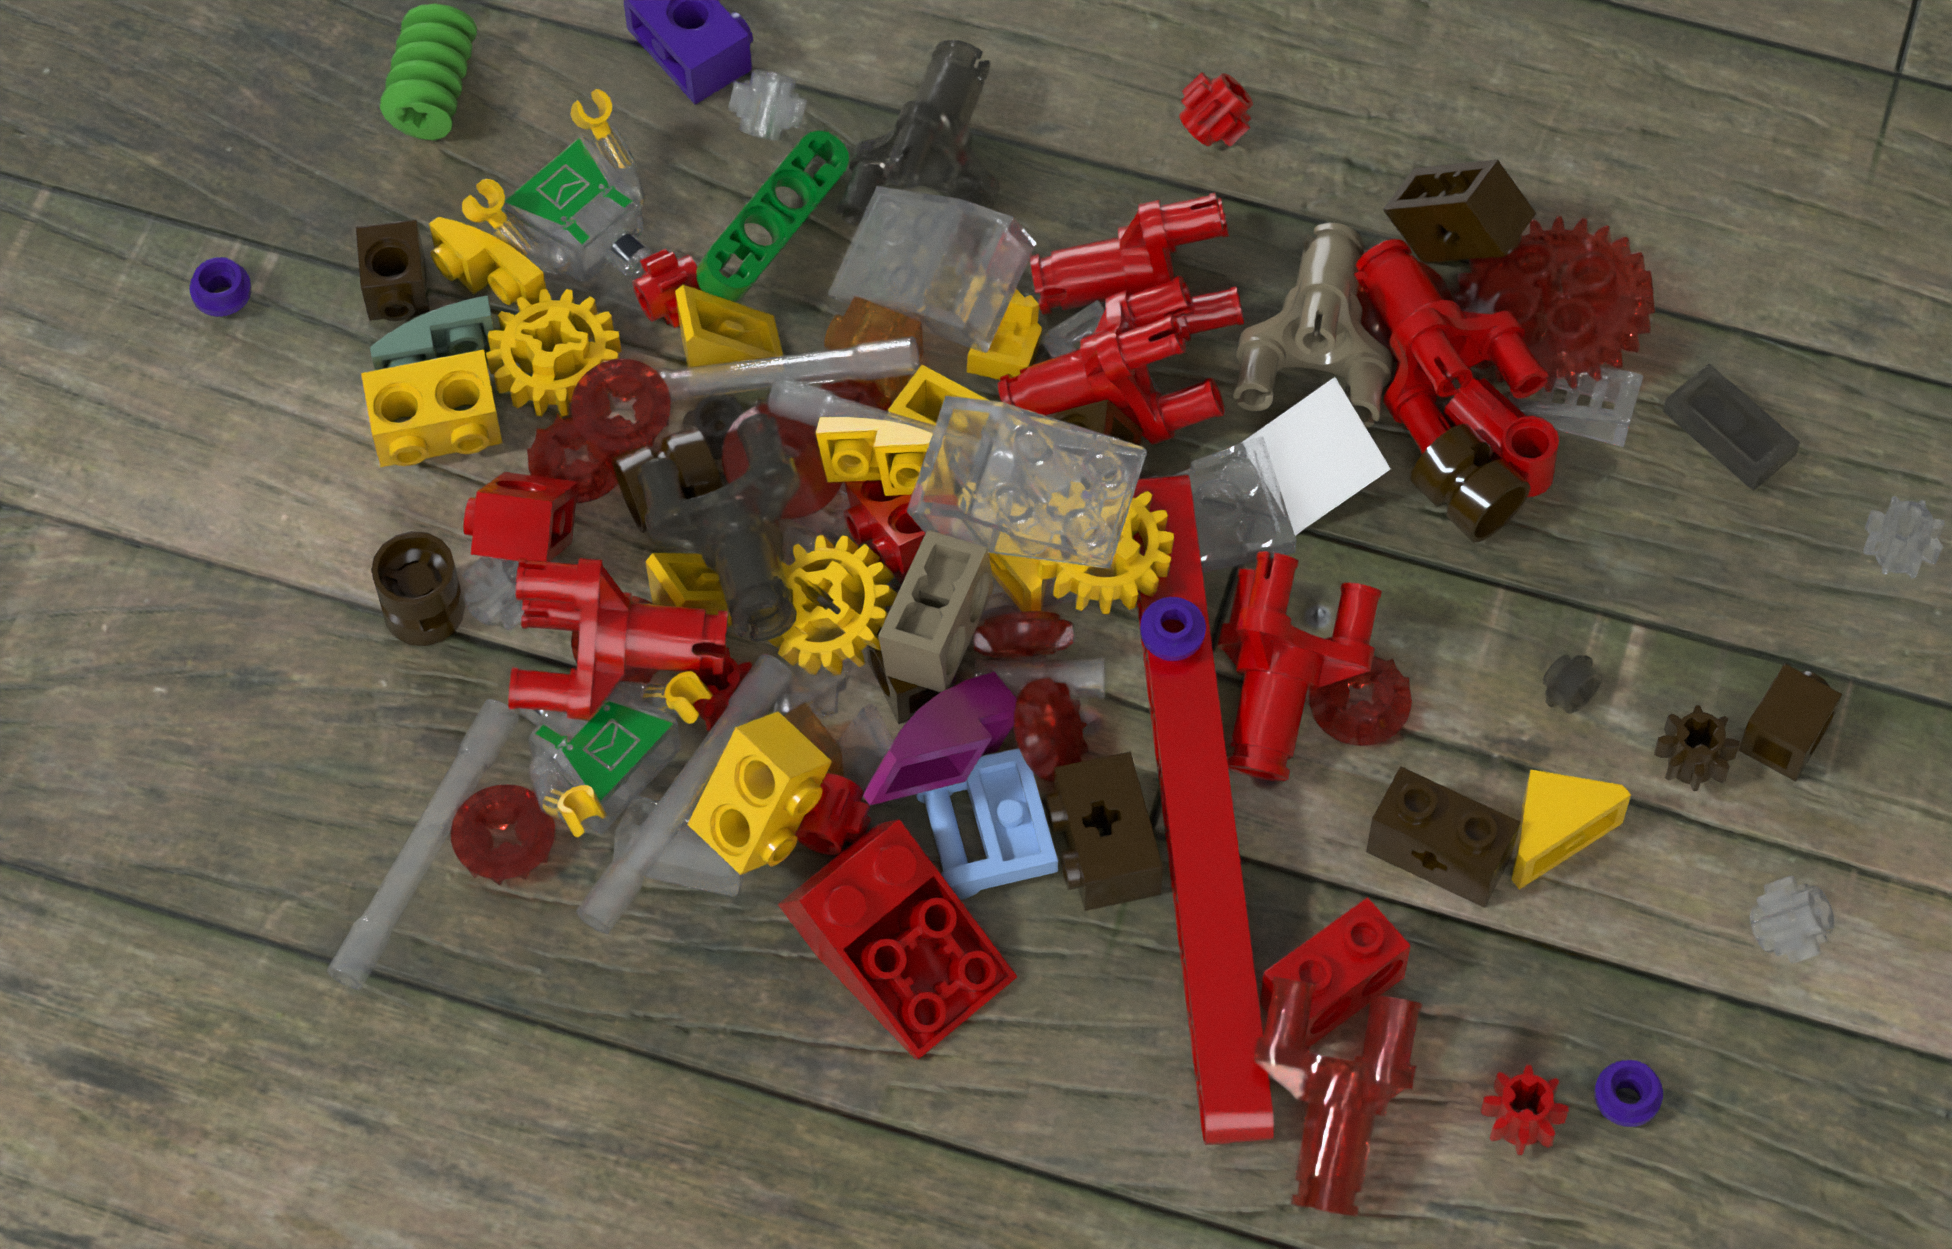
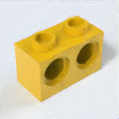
(429, 395)
(760, 793)

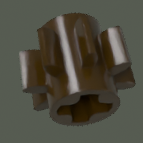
(1696, 748)

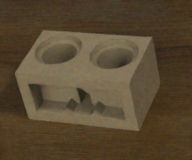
(936, 611)

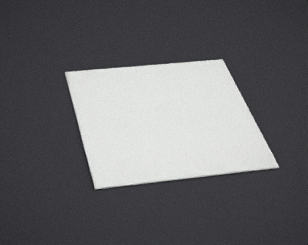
(1321, 454)

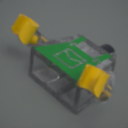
(577, 207)
(602, 763)

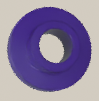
(215, 274)
(1172, 645)
(1630, 1075)

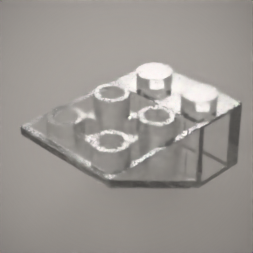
(936, 263)
(1025, 483)

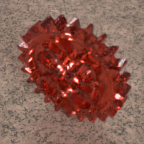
(1588, 323)

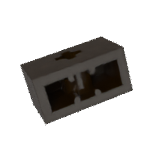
(1460, 211)
(1442, 836)
(1125, 860)

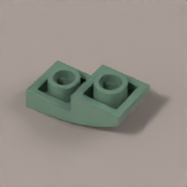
(437, 334)

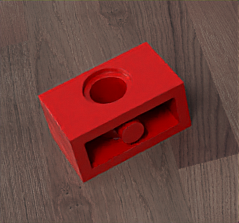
(521, 517)

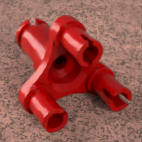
(1139, 261)
(1437, 341)
(1114, 366)
(611, 636)
(1286, 661)

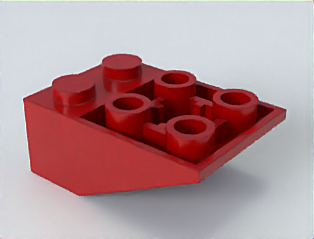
(898, 937)

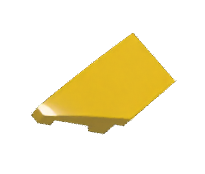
(1014, 342)

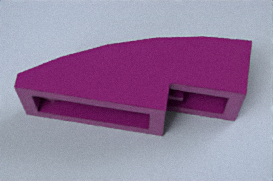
(945, 739)

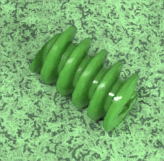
(428, 70)

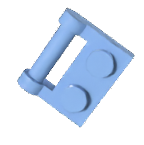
(1008, 822)

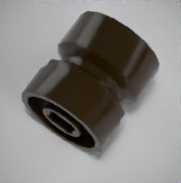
(694, 464)
(1477, 490)
(418, 588)

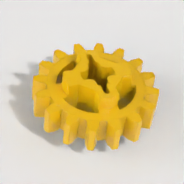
(549, 348)
(1128, 569)
(848, 579)

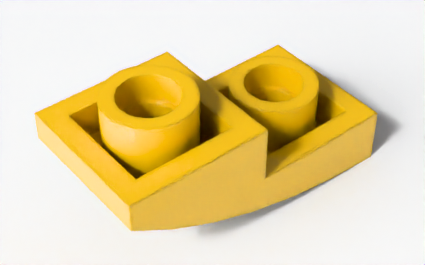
(483, 260)
(872, 451)

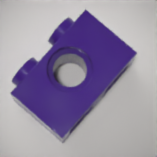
(692, 42)

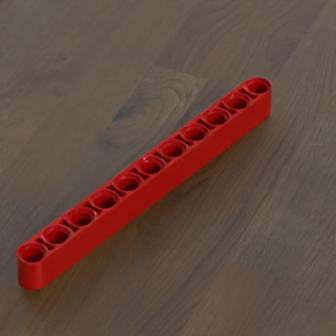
(1204, 849)

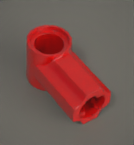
(1508, 432)

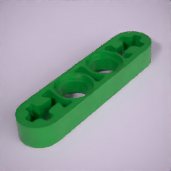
(773, 215)

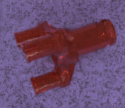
(1339, 1092)

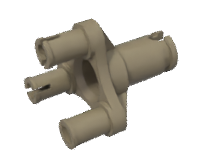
(1318, 329)

